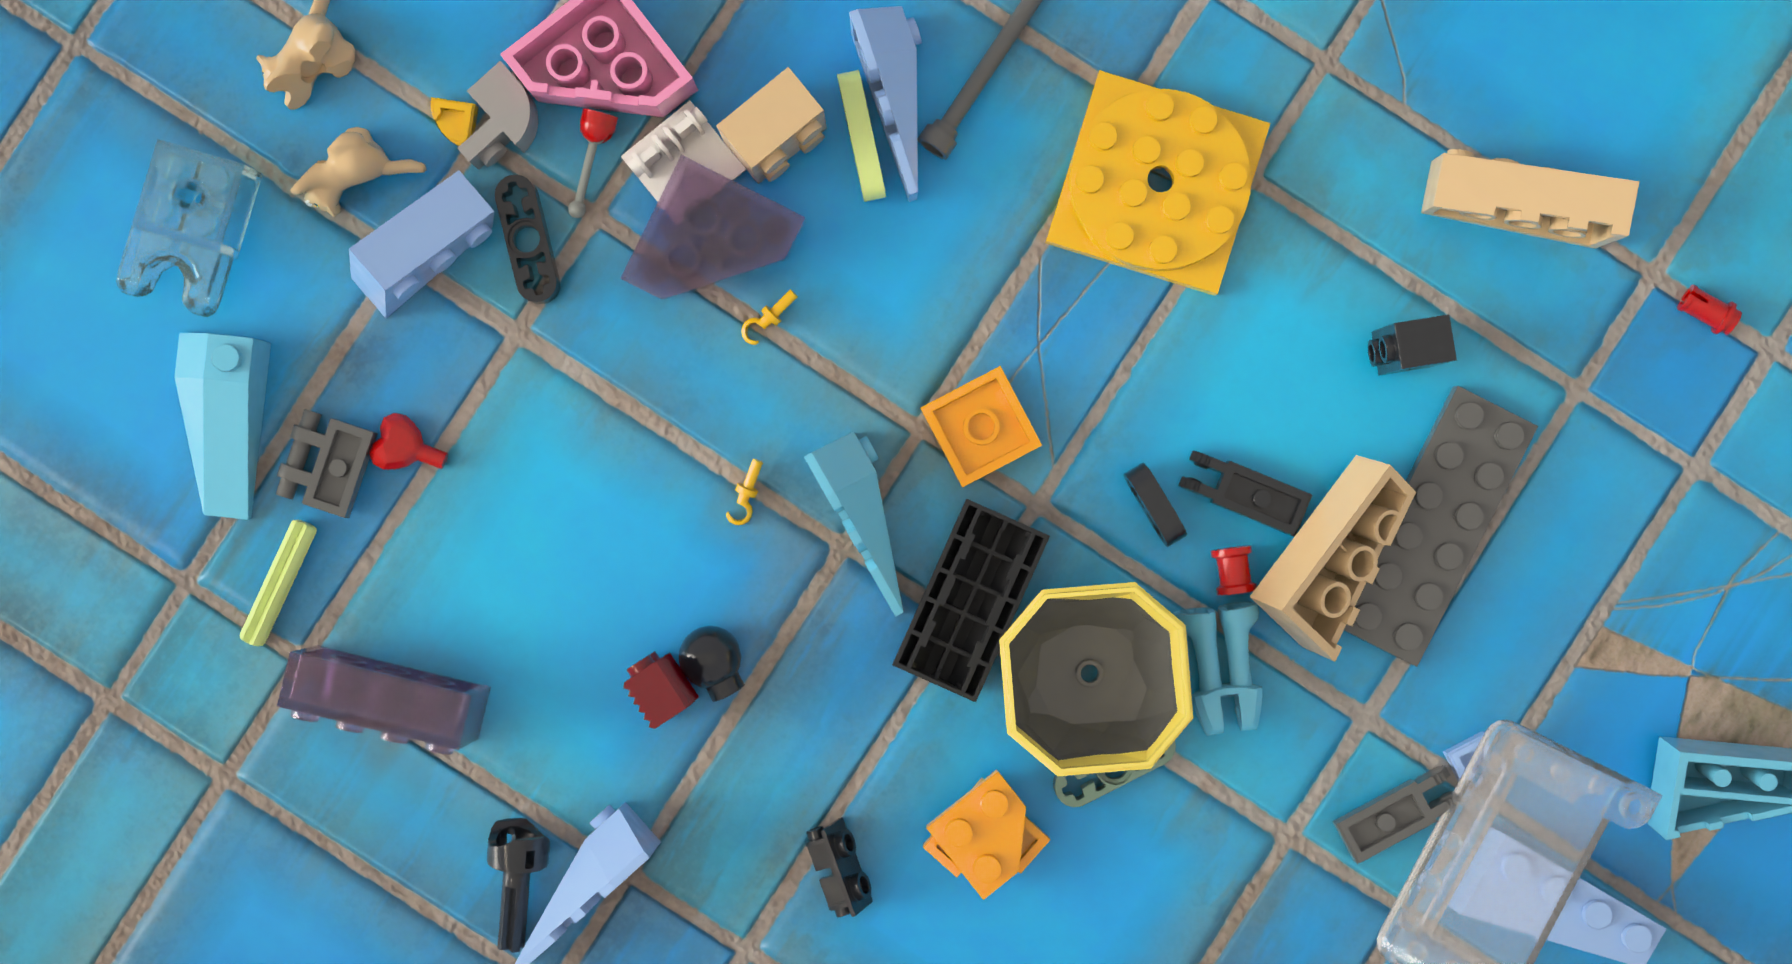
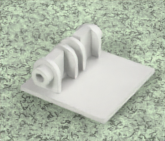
(685, 134)

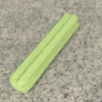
(278, 583)

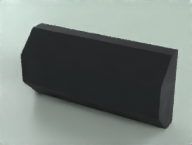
(970, 600)

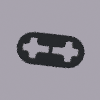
(1155, 504)

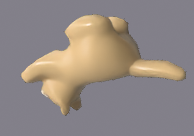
(310, 50)
(350, 162)

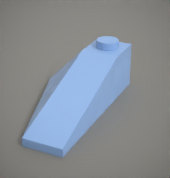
(889, 61)

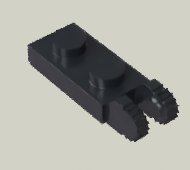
(1251, 494)

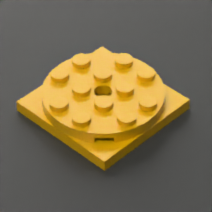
(1116, 215)

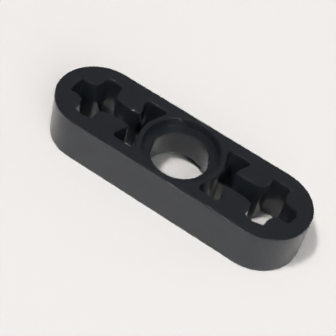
(530, 205)

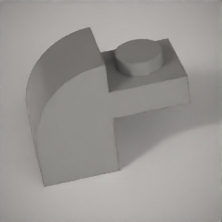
(511, 117)

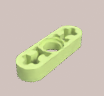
(861, 135)

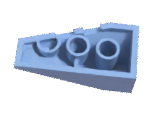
(602, 863)

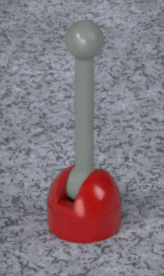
(597, 129)

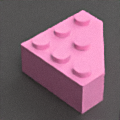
(601, 60)

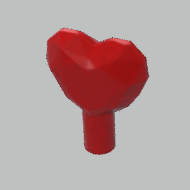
(403, 445)

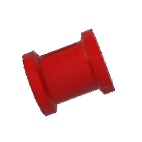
(1234, 570)

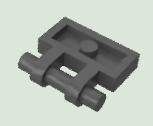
(338, 467)

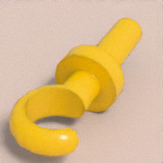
(771, 315)
(746, 491)

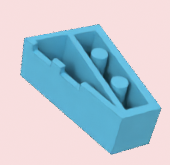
(1718, 784)

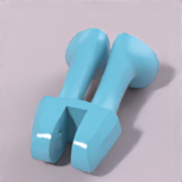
(1202, 628)

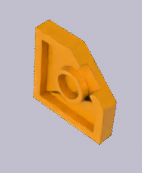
(983, 833)

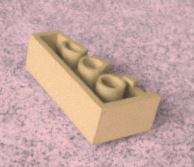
(1530, 199)
(1334, 555)

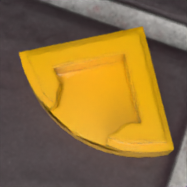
(454, 118)

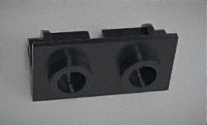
(835, 848)

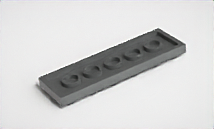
(1457, 490)

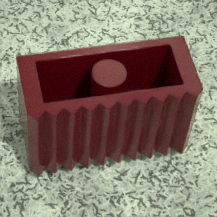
(659, 688)

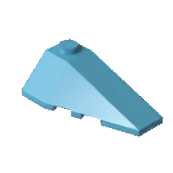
(222, 407)
(853, 491)

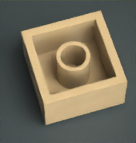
(774, 127)

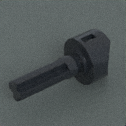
(517, 859)

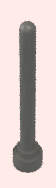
(941, 135)

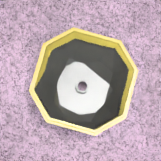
(1131, 705)

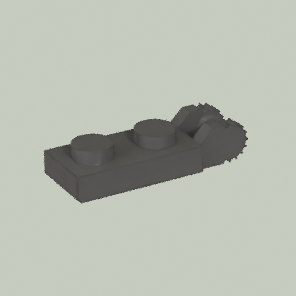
(1393, 816)

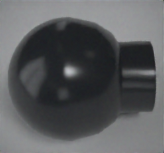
(712, 661)

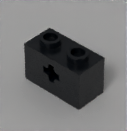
(1412, 345)

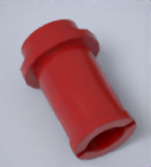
(1710, 310)

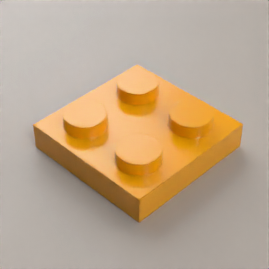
(981, 426)

